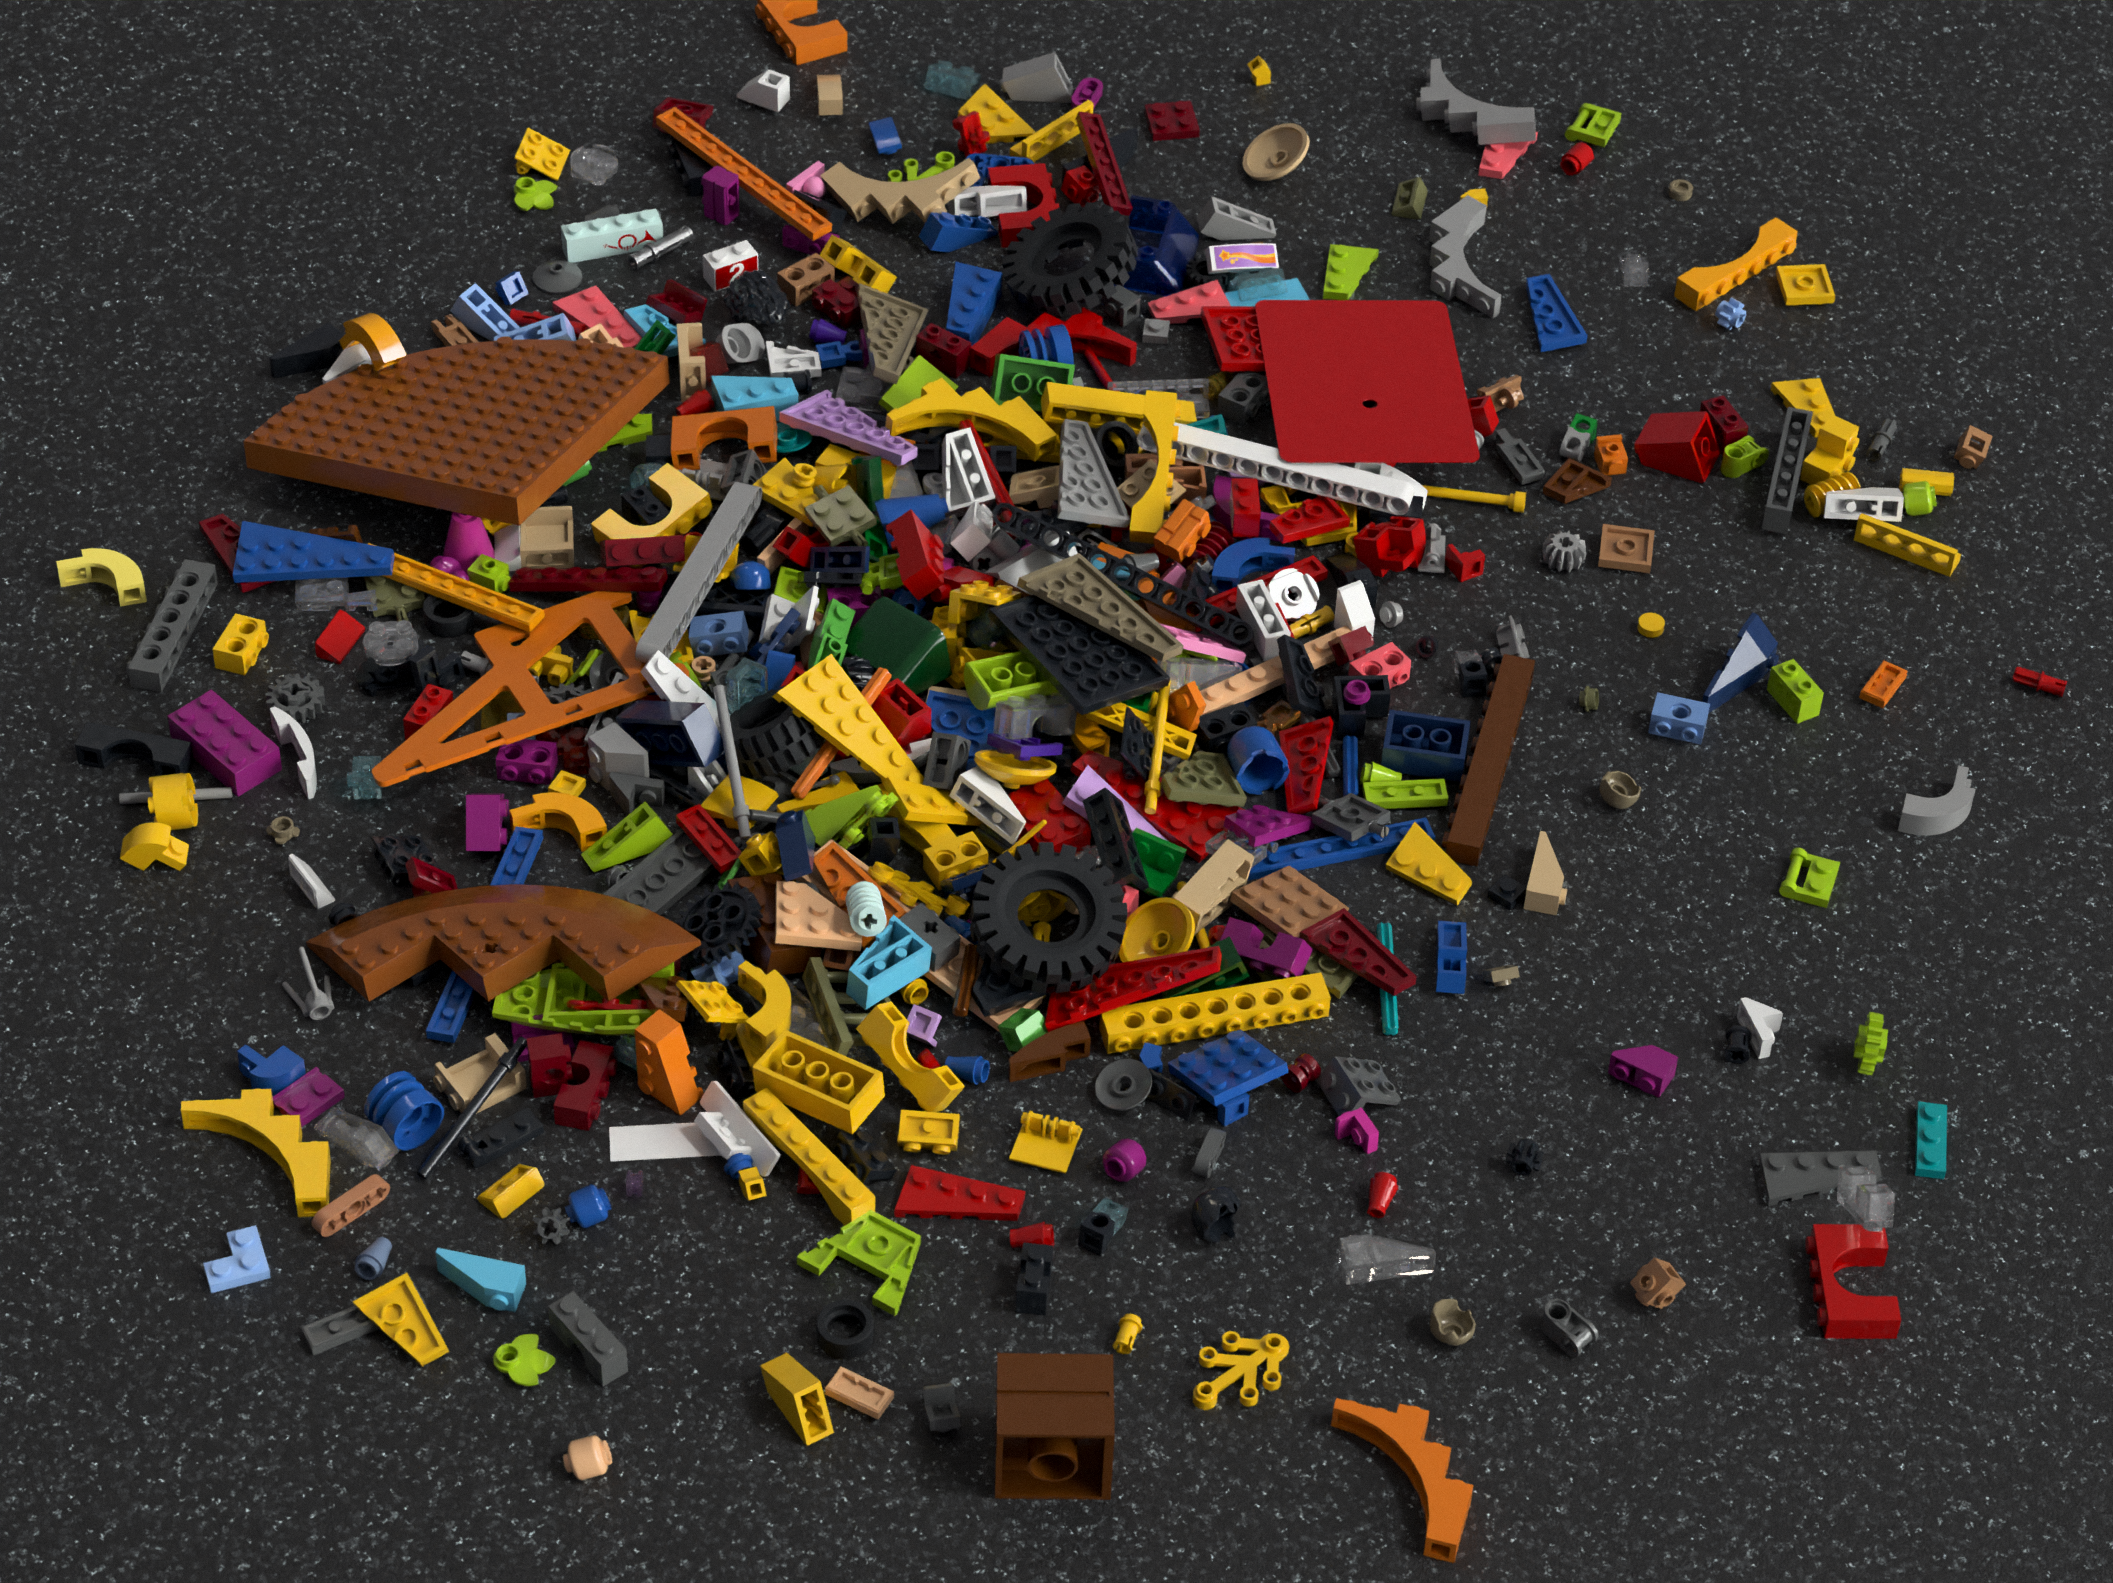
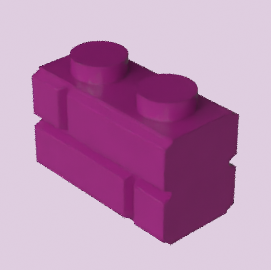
(720, 195)

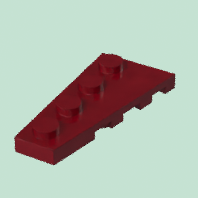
(224, 539)
(1354, 947)

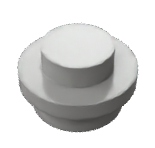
(1391, 614)

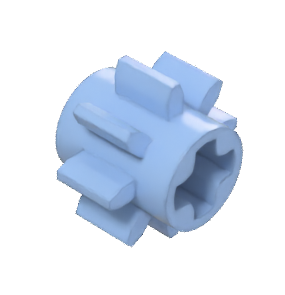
(1730, 313)

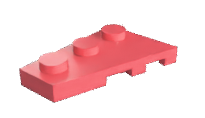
(1501, 157)
(1188, 303)

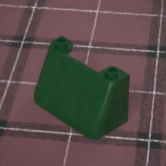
(901, 643)

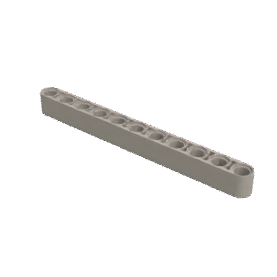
(699, 572)

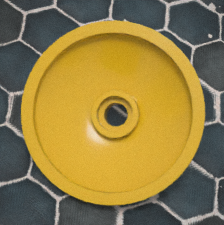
(1013, 771)
(1157, 929)

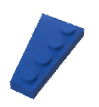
(1552, 316)

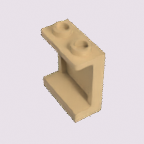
(691, 368)
(548, 538)
(467, 1077)

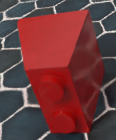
(1679, 444)

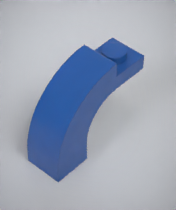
(1248, 557)

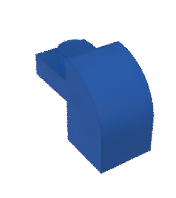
(272, 1073)

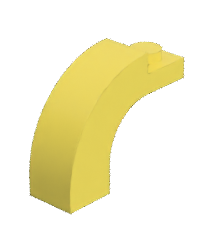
(107, 568)

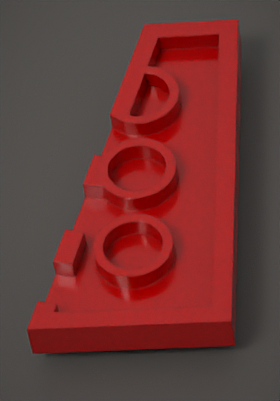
(1306, 753)
(941, 1193)

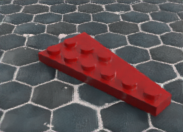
(1128, 983)

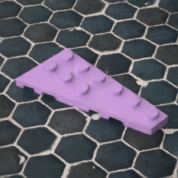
(847, 425)

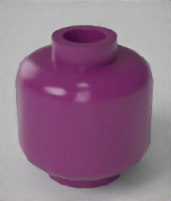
(1124, 1160)

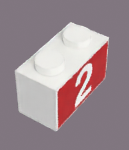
(728, 263)

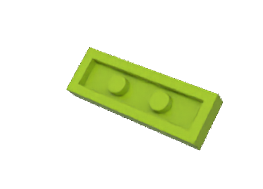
(1406, 793)

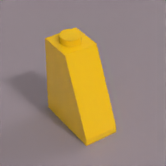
(798, 1397)

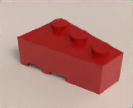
(919, 554)

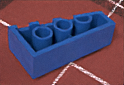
(972, 300)

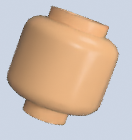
(587, 1457)

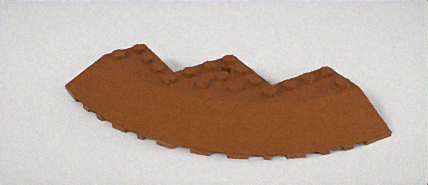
(502, 937)

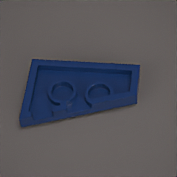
(788, 625)

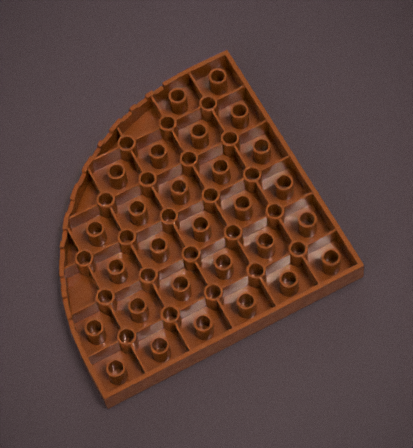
(463, 423)

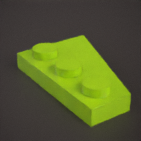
(1345, 270)

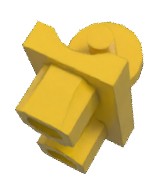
(554, 665)

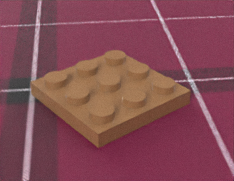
(1286, 901)

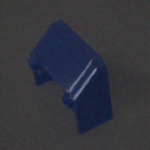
(1161, 268)

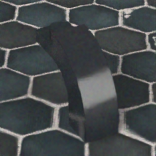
(879, 842)

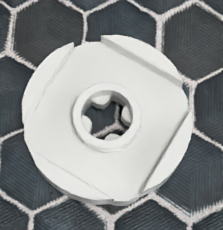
(1296, 582)

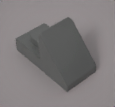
(635, 789)

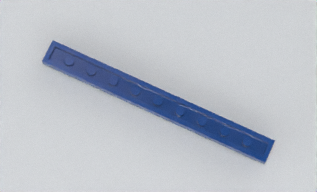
(457, 993)

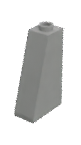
(1025, 562)

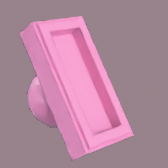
(809, 181)

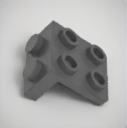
(1354, 1082)

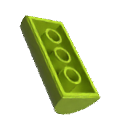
(1002, 677)

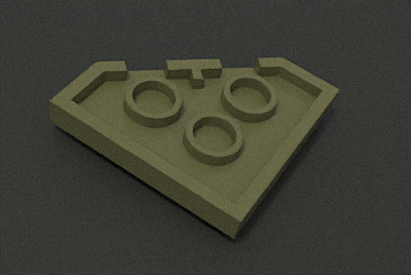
(1204, 781)

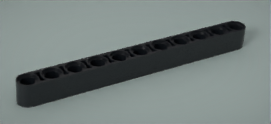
(1136, 577)

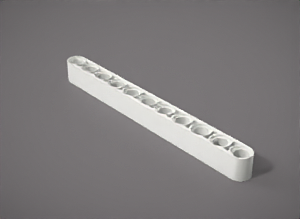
(1265, 464)

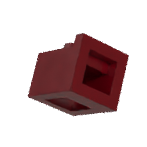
(1351, 645)

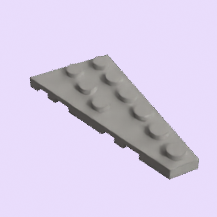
(1085, 481)

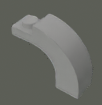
(1938, 814)

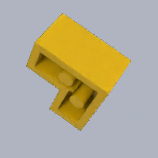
(1833, 451)

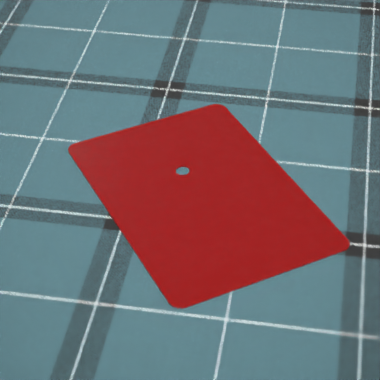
(1338, 354)

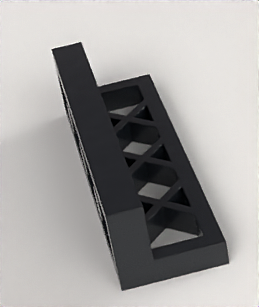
(1115, 838)

